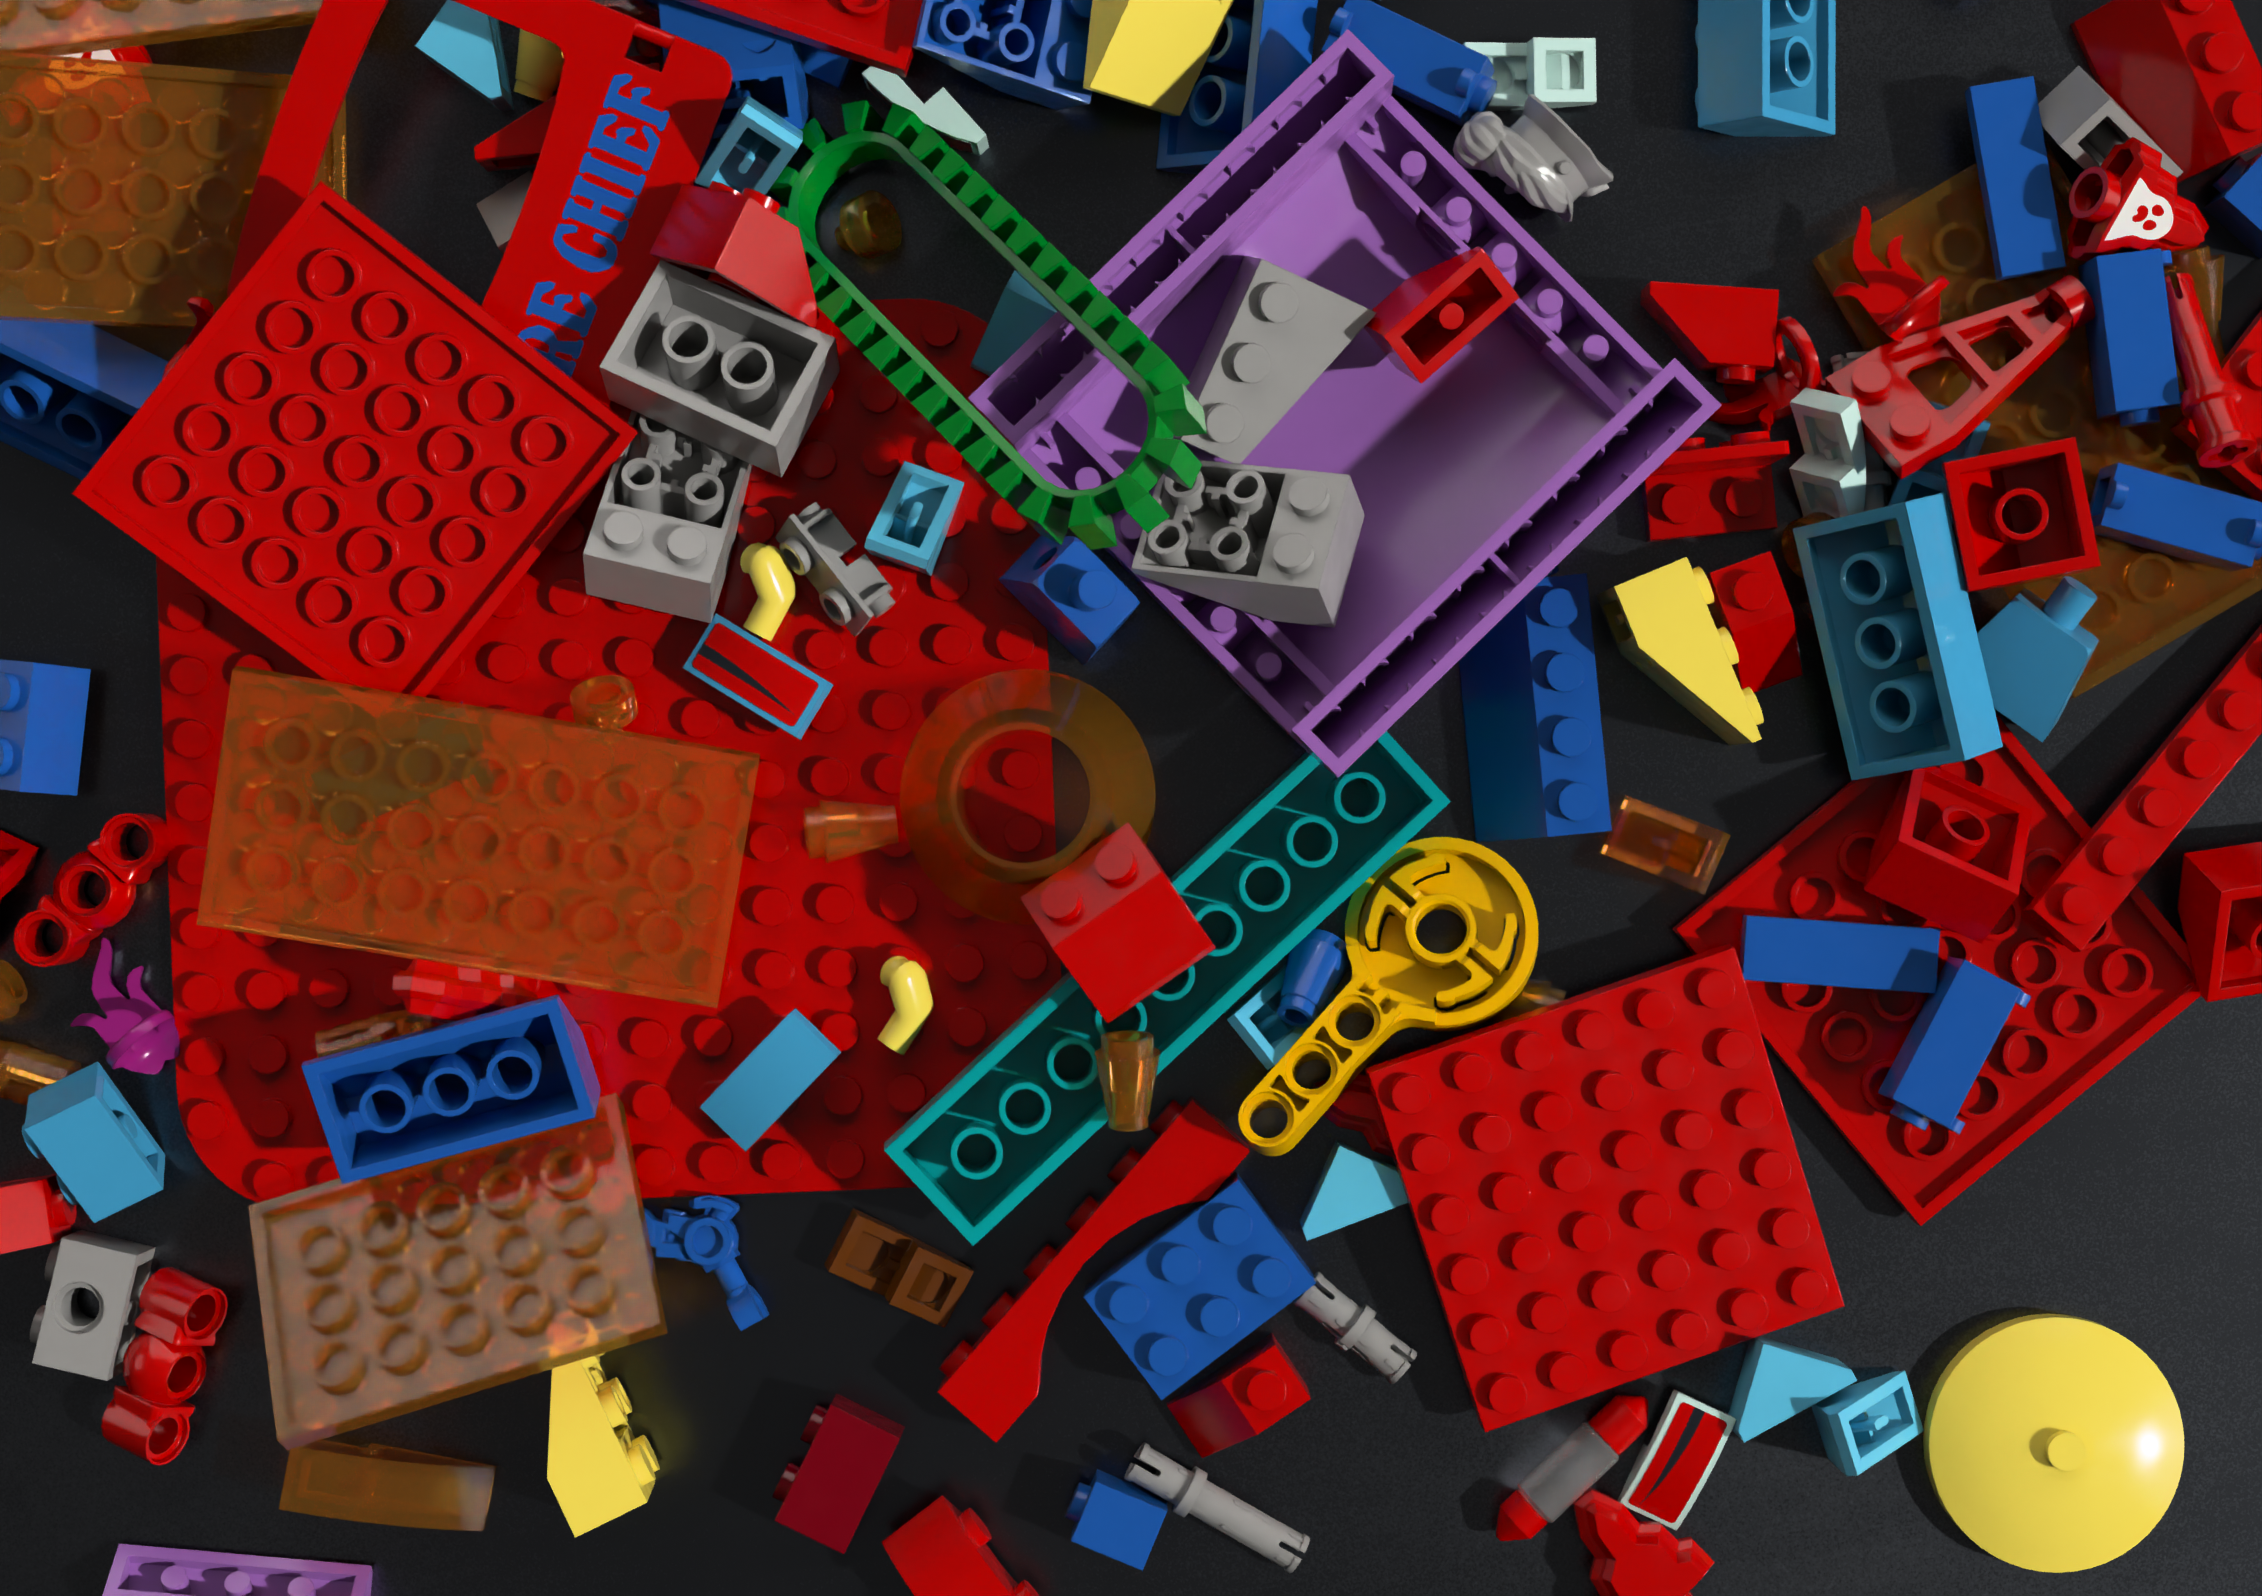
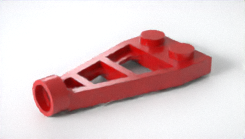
(1904, 423)

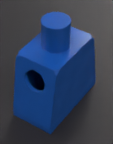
(1070, 594)

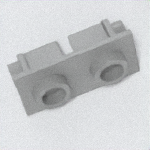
(814, 548)

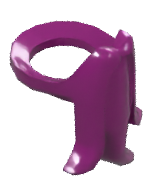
(135, 1028)

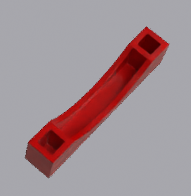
(1178, 1167)

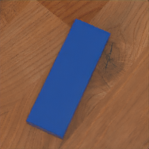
(2015, 178)
(1839, 954)

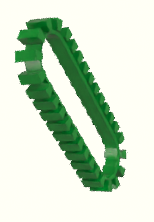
(1152, 372)

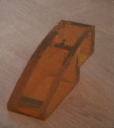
(387, 1486)

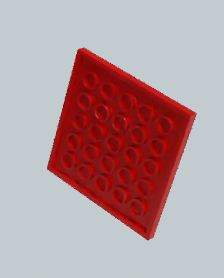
(356, 455)
(1842, 1040)
(1605, 1187)

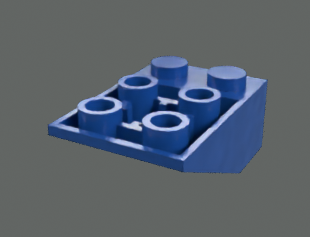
(1012, 45)
(761, 62)
(41, 726)

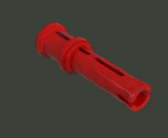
(2208, 395)

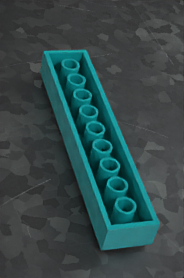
(1255, 895)

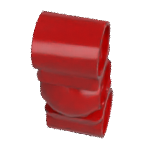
(70, 907)
(164, 1366)

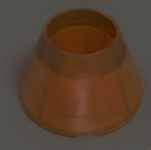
(964, 728)

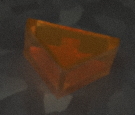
(1665, 845)

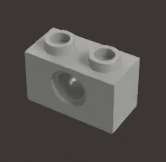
(116, 1275)

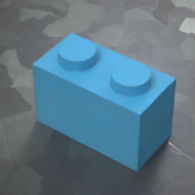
(93, 1143)

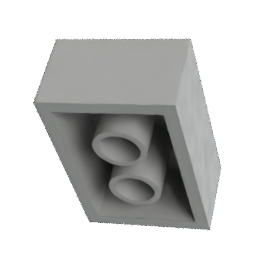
(720, 368)

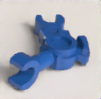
(712, 1244)

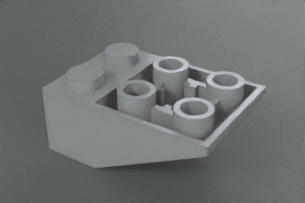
(666, 523)
(1257, 540)

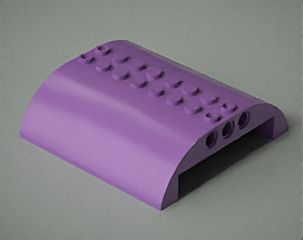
(1460, 478)

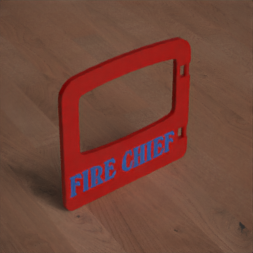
(601, 183)

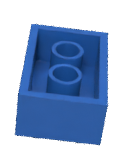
(1198, 1286)

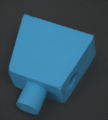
(2038, 654)

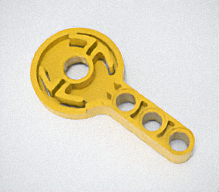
(1404, 978)

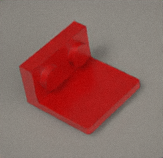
(1713, 489)

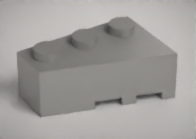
(1265, 354)

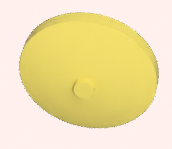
(2053, 1443)

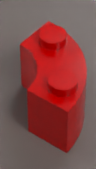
(948, 1555)

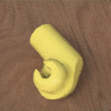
(773, 586)
(911, 1001)

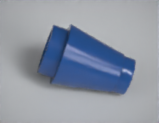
(1311, 977)

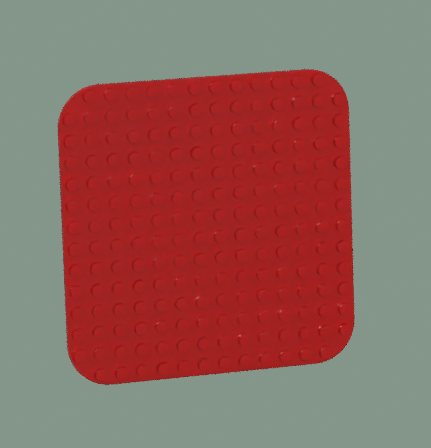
(799, 926)

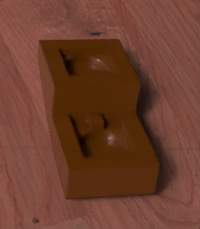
(898, 1268)

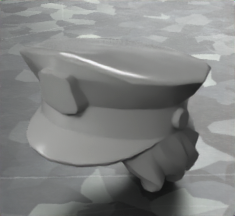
(1533, 157)

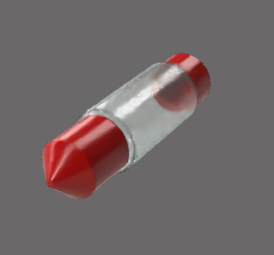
(1572, 1468)

